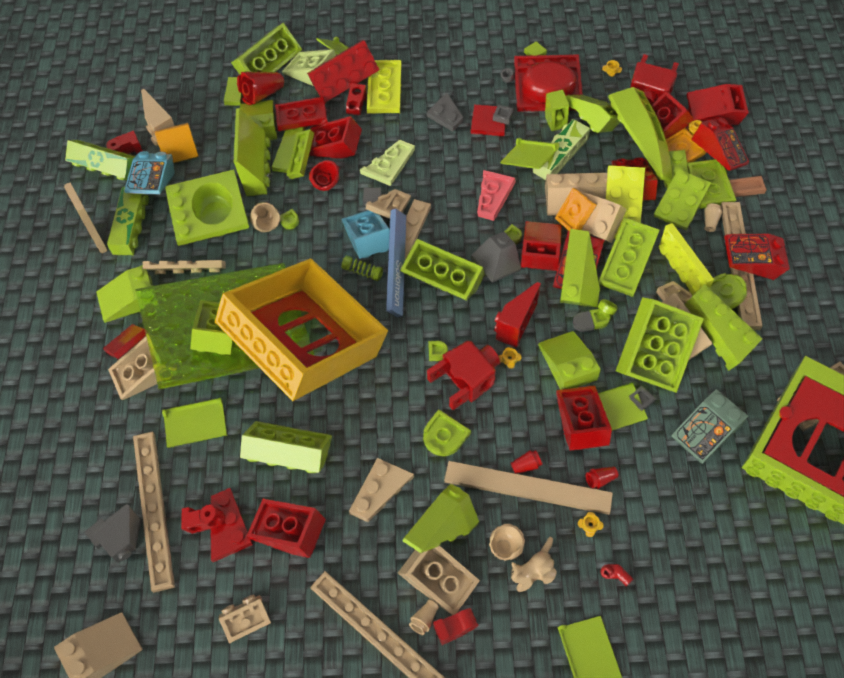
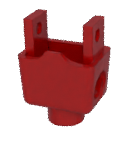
(653, 79)
(469, 369)

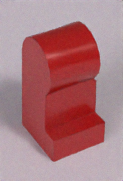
(356, 99)
(125, 143)
(201, 520)
(455, 626)

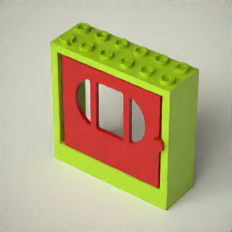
(779, 466)

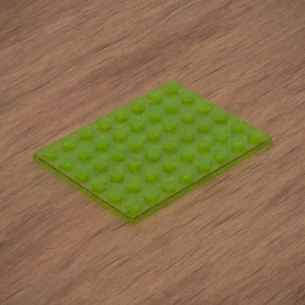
(168, 322)

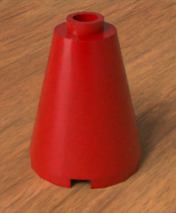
(258, 85)

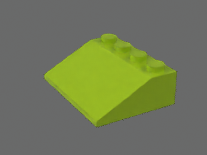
(251, 155)
(659, 344)

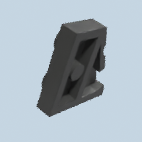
(445, 113)

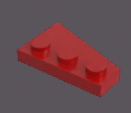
(232, 533)

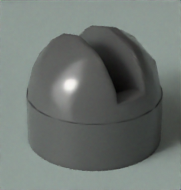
(505, 72)

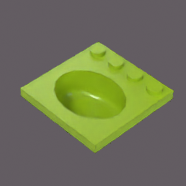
(206, 207)

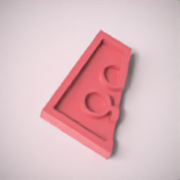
(494, 193)

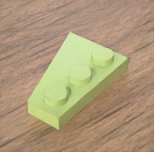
(389, 165)

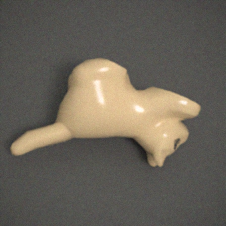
(537, 568)

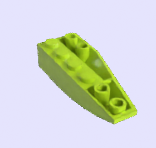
(645, 129)

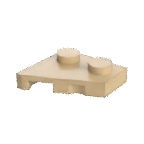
(393, 200)

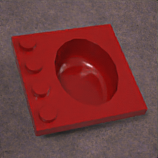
(542, 75)

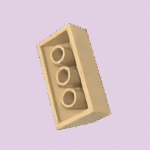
(560, 185)

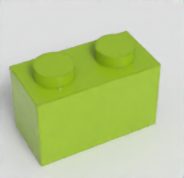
(556, 110)

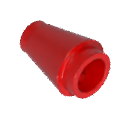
(526, 462)
(601, 476)

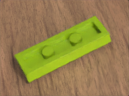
(300, 154)

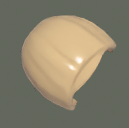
(264, 217)
(507, 542)

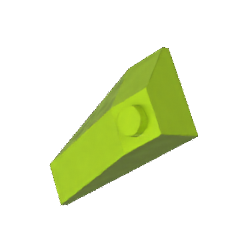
(580, 275)

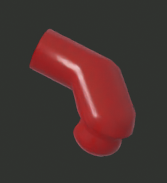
(615, 571)

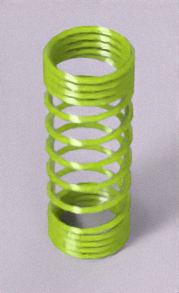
(377, 272)

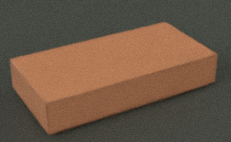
(748, 186)

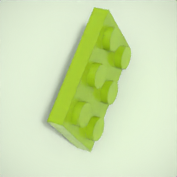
(720, 187)
(682, 199)

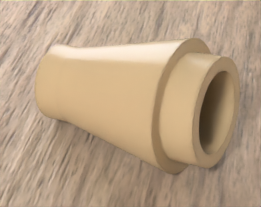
(712, 215)
(423, 618)

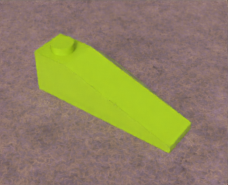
(445, 519)

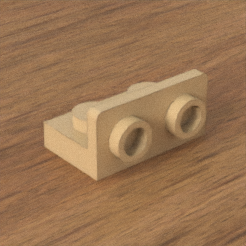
(243, 618)

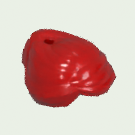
(324, 175)

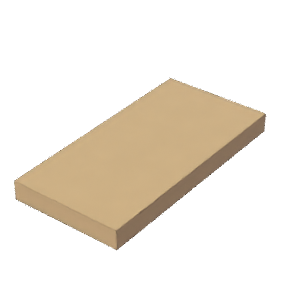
(85, 218)

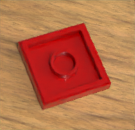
(483, 121)
(125, 341)

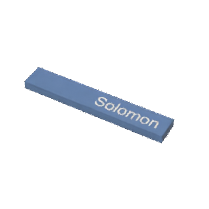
(395, 283)

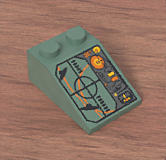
(709, 426)

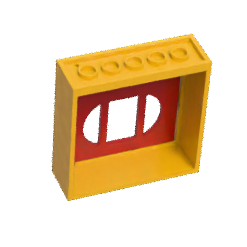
(251, 320)

